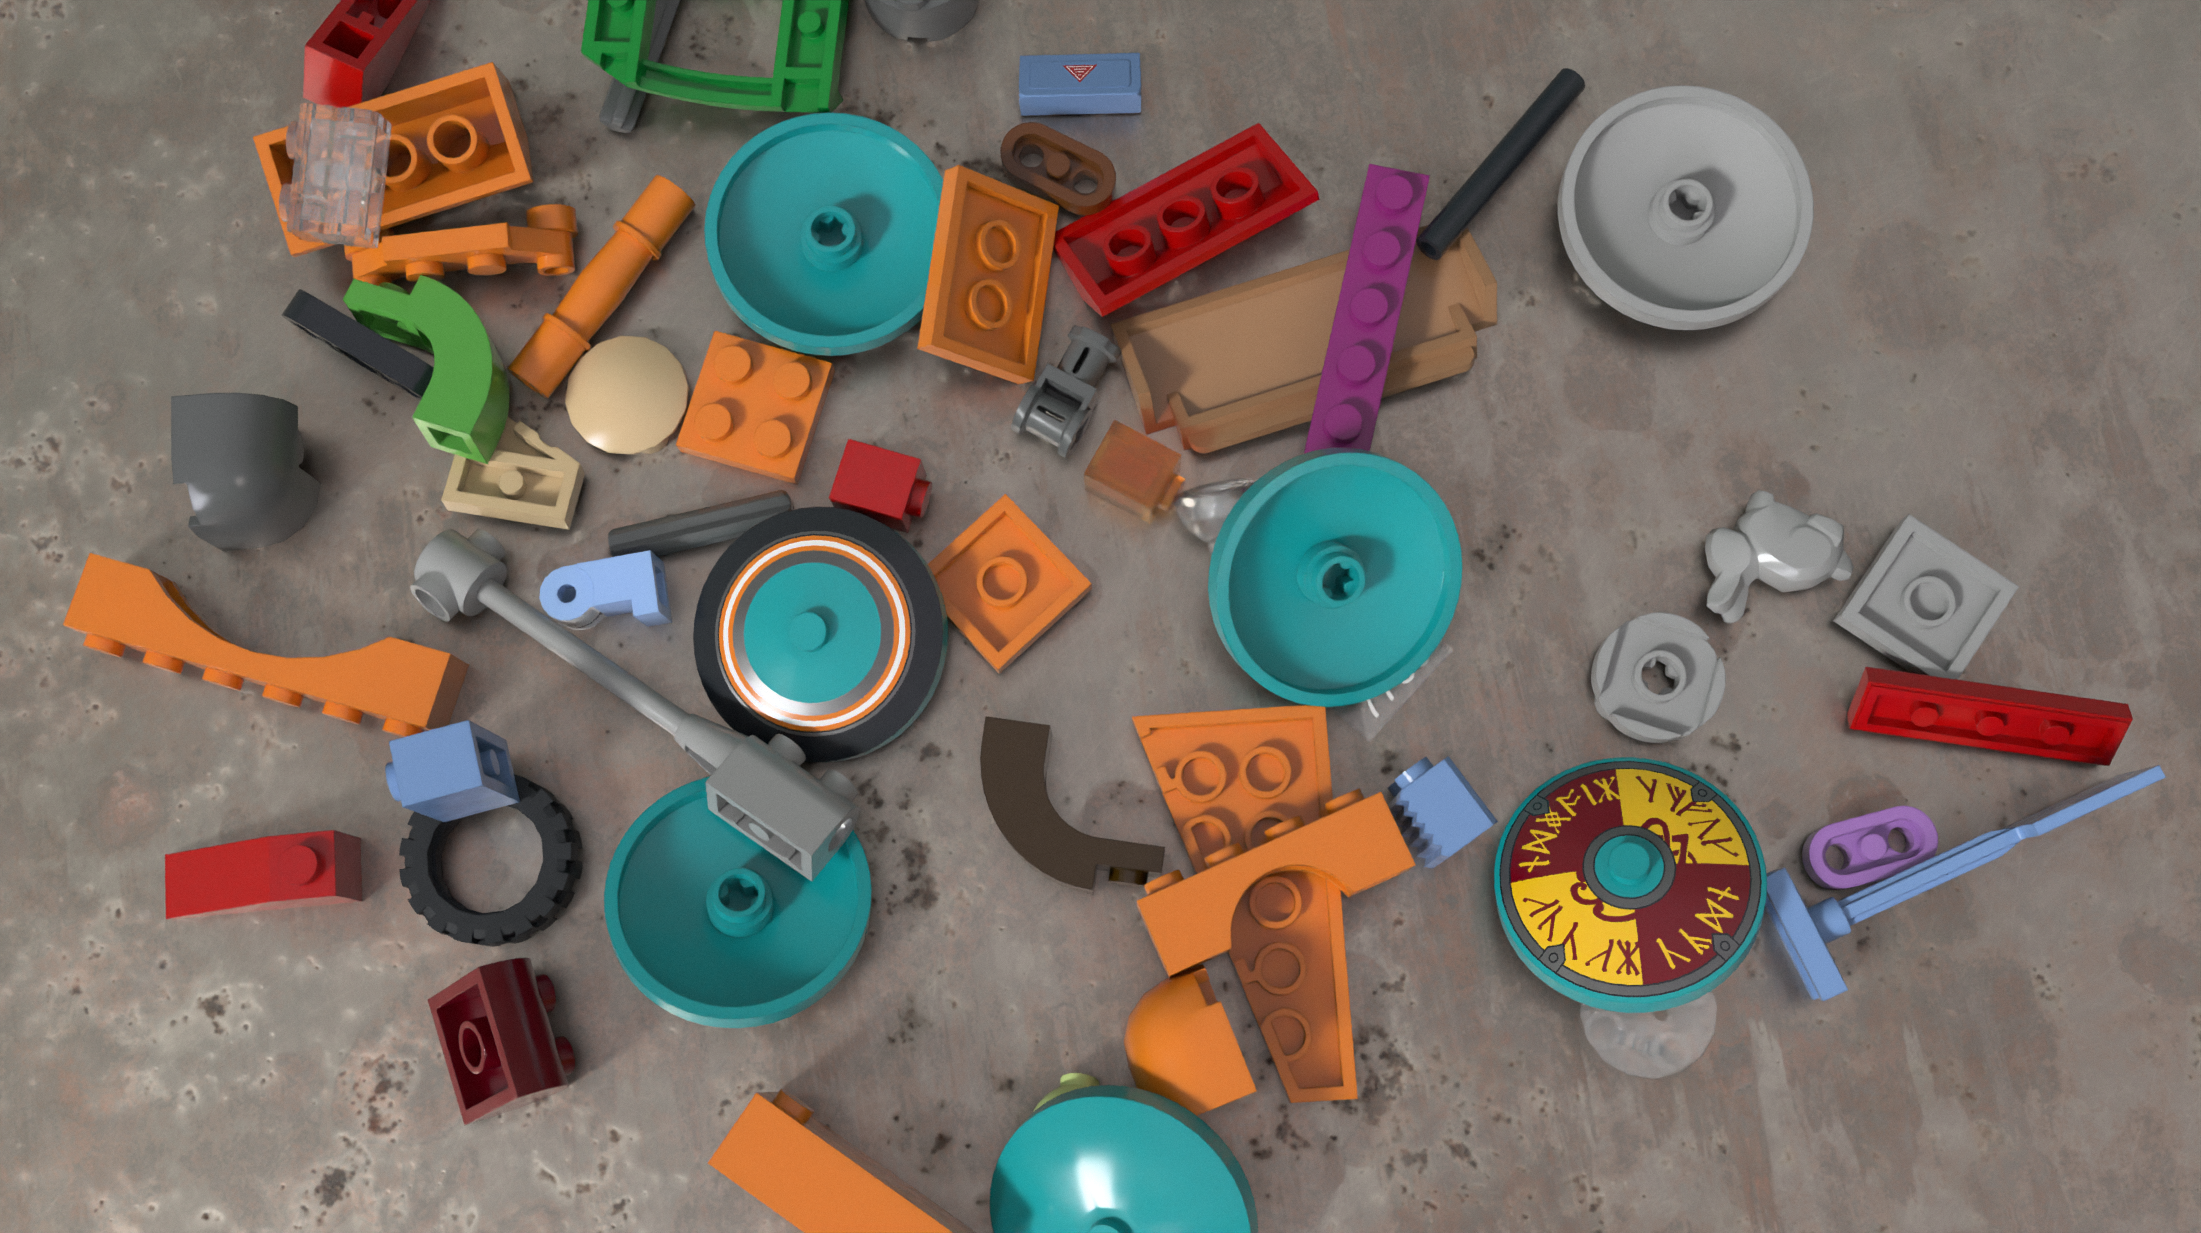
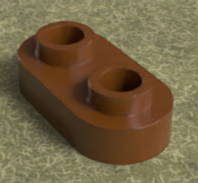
(1062, 167)

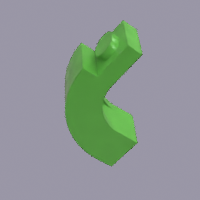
(469, 385)

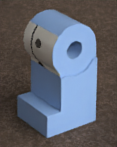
(608, 587)

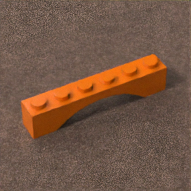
(144, 611)

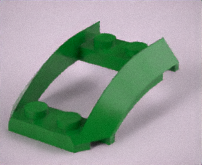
(804, 70)

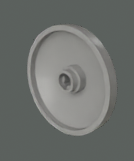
(1685, 207)

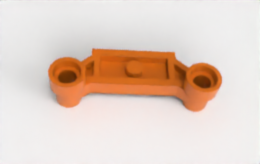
(477, 248)

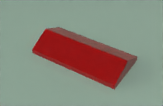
(1181, 219)

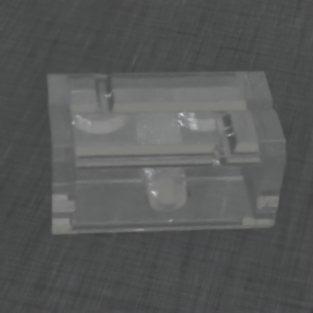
(336, 175)

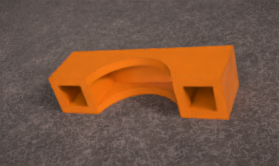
(1349, 847)

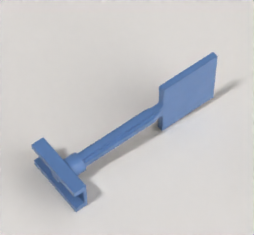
(1810, 929)

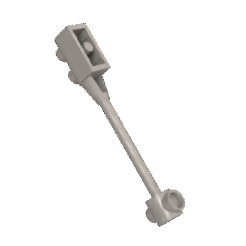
(750, 782)

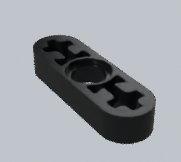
(359, 344)

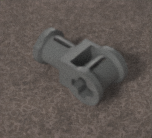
(1065, 396)

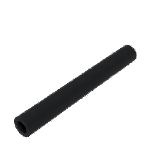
(1500, 164)

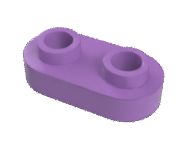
(1867, 849)

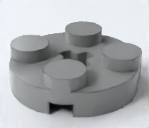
(1689, 660)

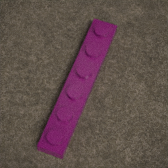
(1368, 310)

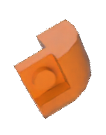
(1185, 1046)

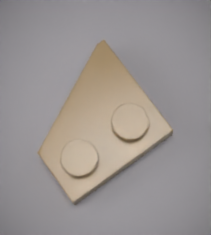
(520, 483)

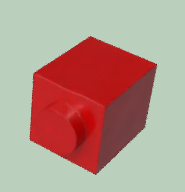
(881, 485)

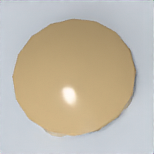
(627, 395)

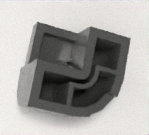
(241, 468)

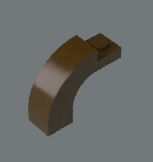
(1015, 789)

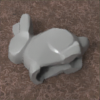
(1776, 547)

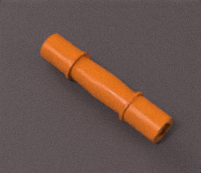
(601, 286)

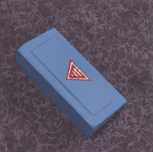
(1080, 84)

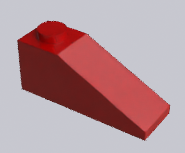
(358, 50)
(264, 875)

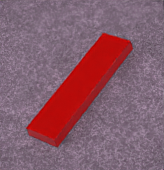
(1988, 716)

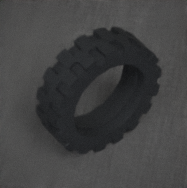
(514, 925)

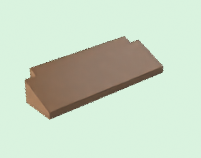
(1257, 350)

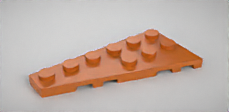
(1225, 785)

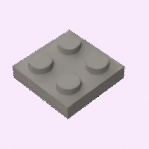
(1925, 602)

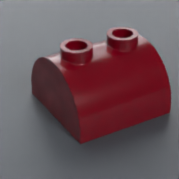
(501, 1039)

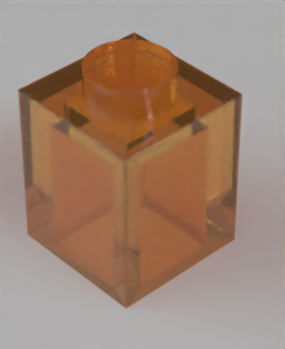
(1134, 473)

